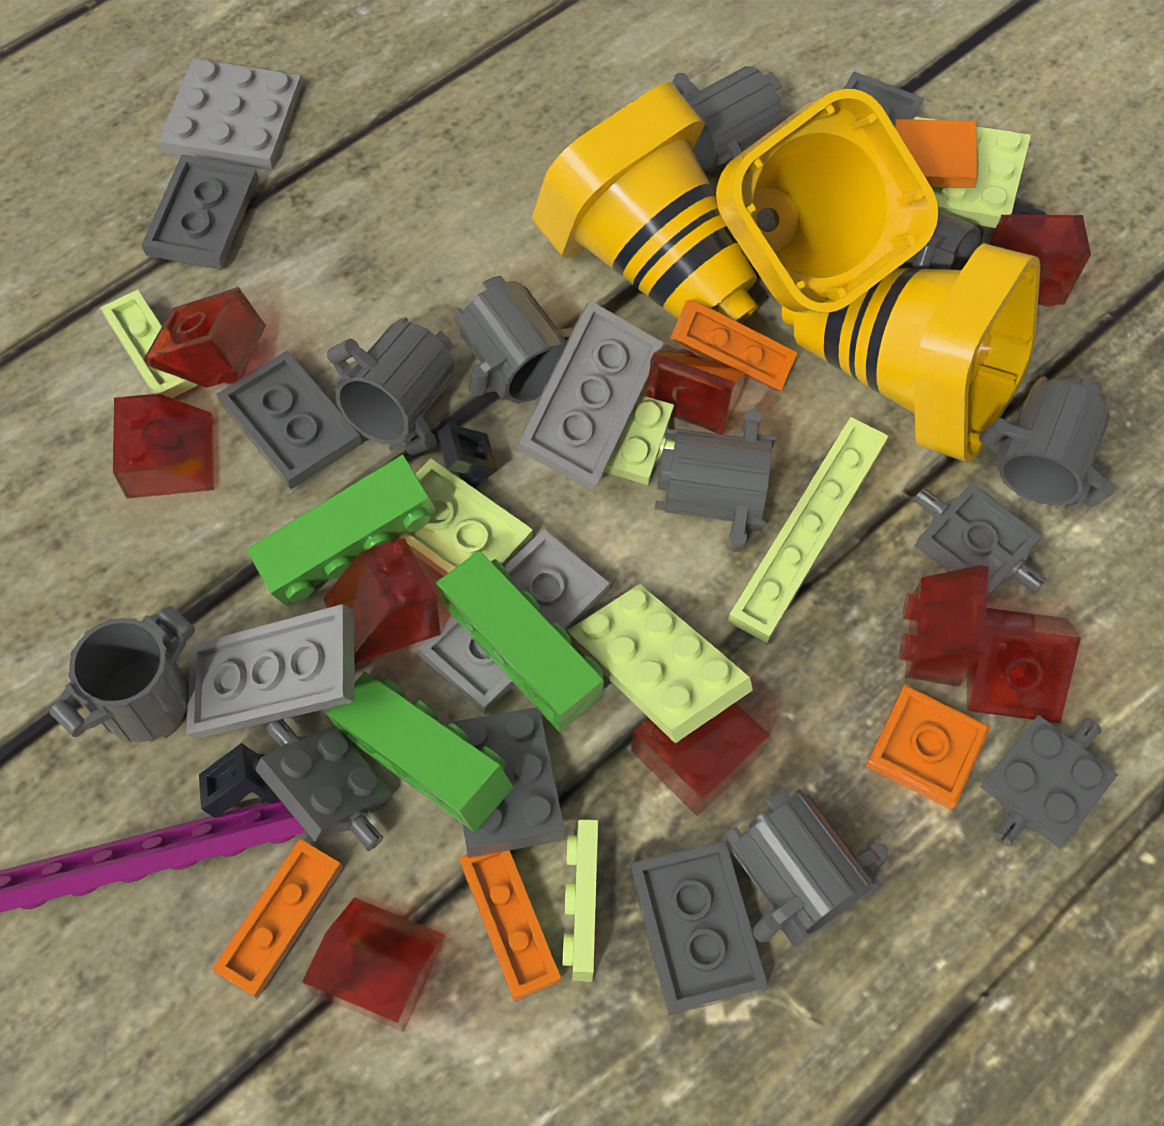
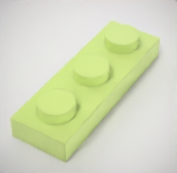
(136, 330)
(581, 901)

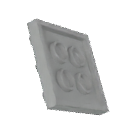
(231, 114)

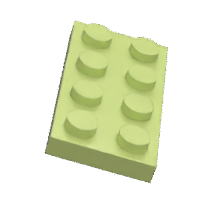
(660, 662)

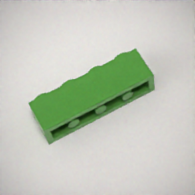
(335, 532)
(521, 639)
(423, 751)

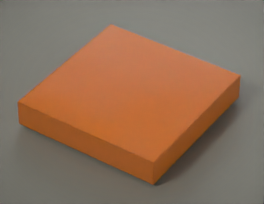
(942, 150)
(928, 747)

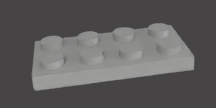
(589, 396)
(557, 581)
(271, 672)

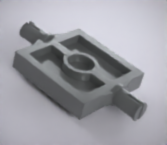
(979, 532)
(1048, 782)
(324, 783)

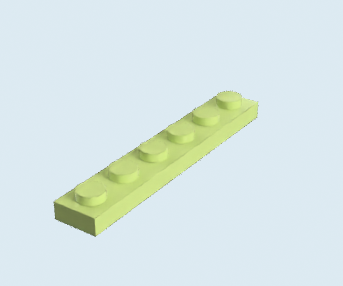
(807, 530)

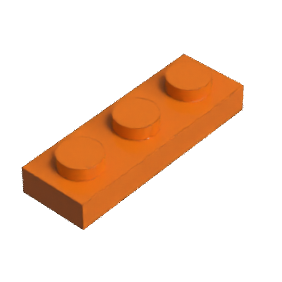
(733, 345)
(277, 918)
(510, 924)

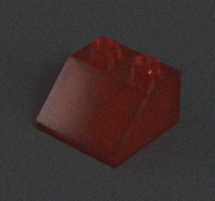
(1056, 241)
(208, 339)
(697, 387)
(161, 446)
(389, 600)
(945, 625)
(1023, 666)
(374, 963)

